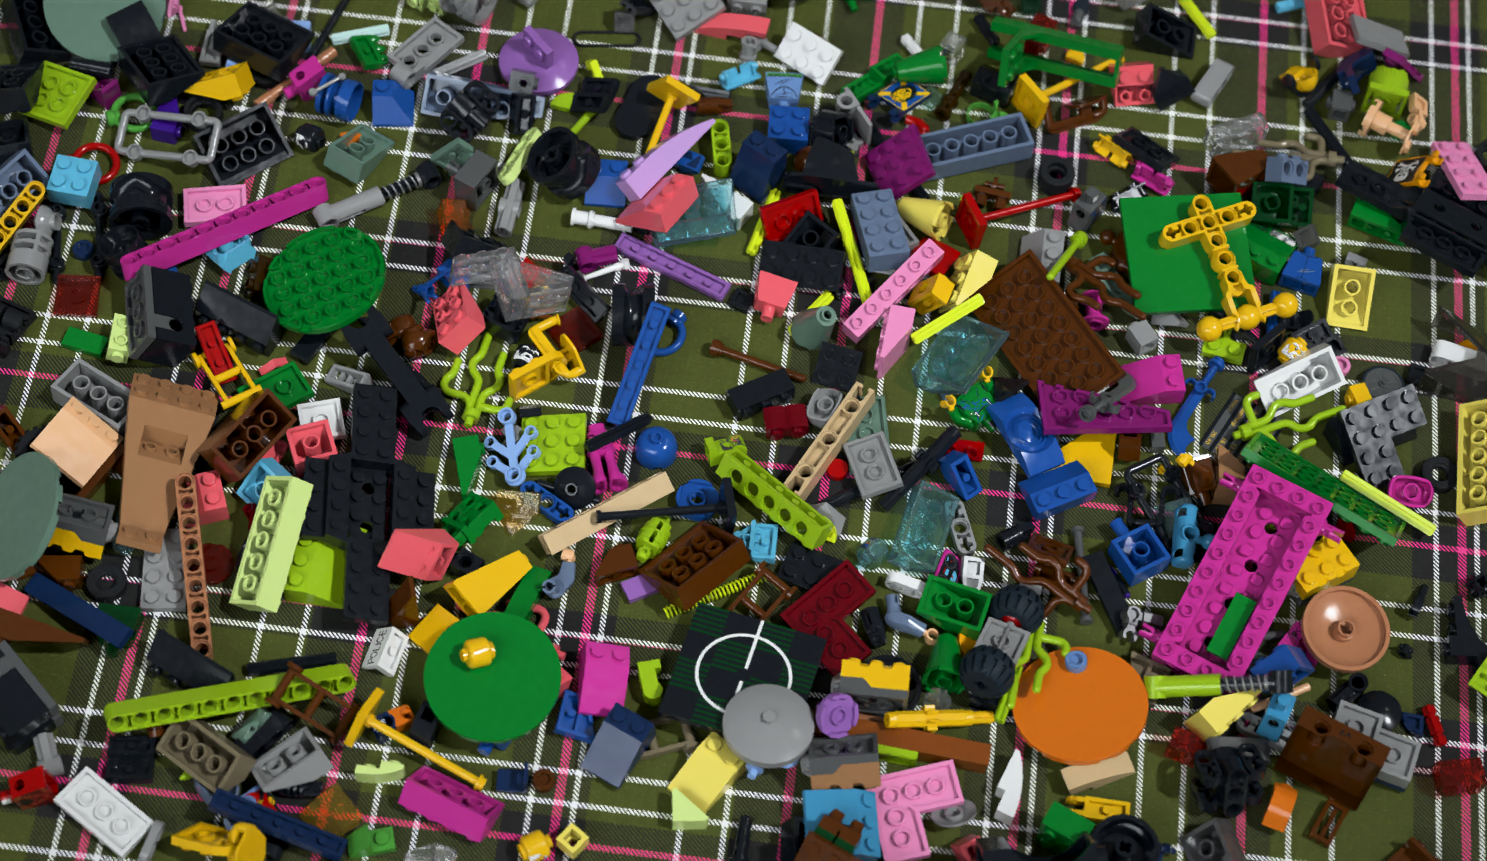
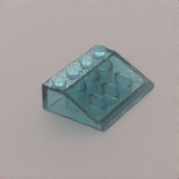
(707, 218)
(957, 356)

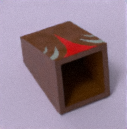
(1237, 172)

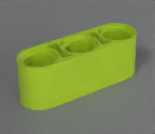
(721, 157)

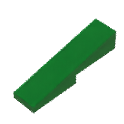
(874, 80)

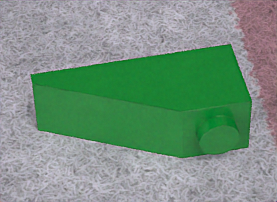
(1374, 222)
(468, 461)

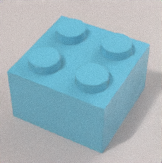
(74, 181)

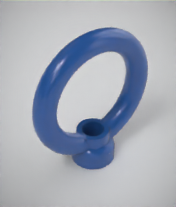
(677, 320)

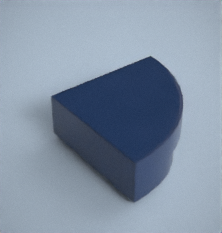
(1413, 724)

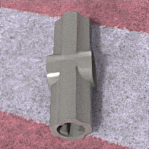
(509, 208)

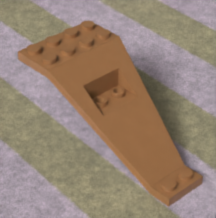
(161, 440)

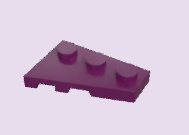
(1398, 62)

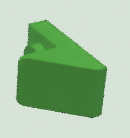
(370, 842)

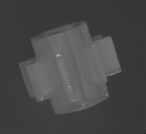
(938, 698)

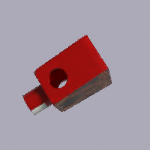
(31, 789)

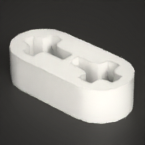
(905, 584)

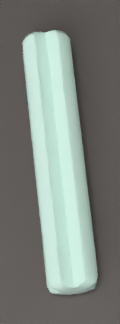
(343, 37)

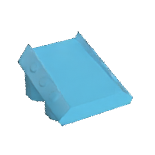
(233, 253)

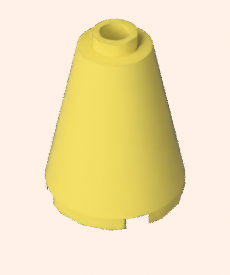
(927, 215)

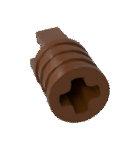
(713, 105)

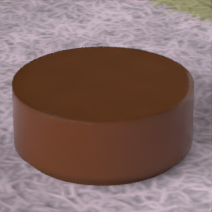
(543, 780)

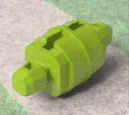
(652, 538)

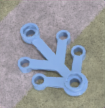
(512, 450)

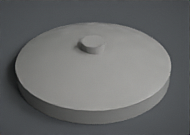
(768, 726)

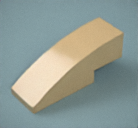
(1097, 775)

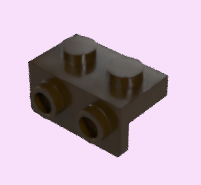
(257, 273)

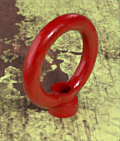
(105, 148)

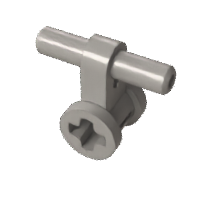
(753, 44)

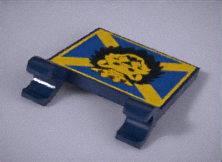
(901, 97)

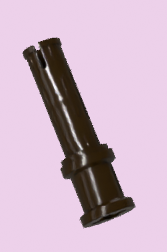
(963, 79)

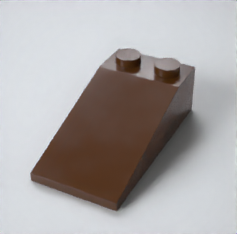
(25, 630)

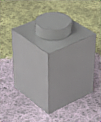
(1141, 337)

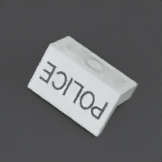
(385, 651)

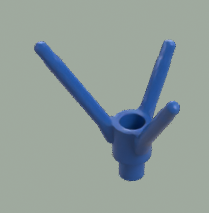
(427, 290)

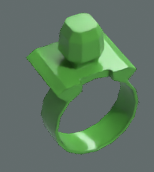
(994, 113)

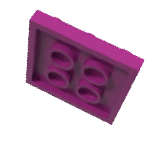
(900, 162)

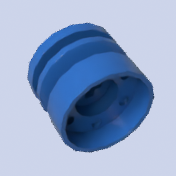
(340, 98)

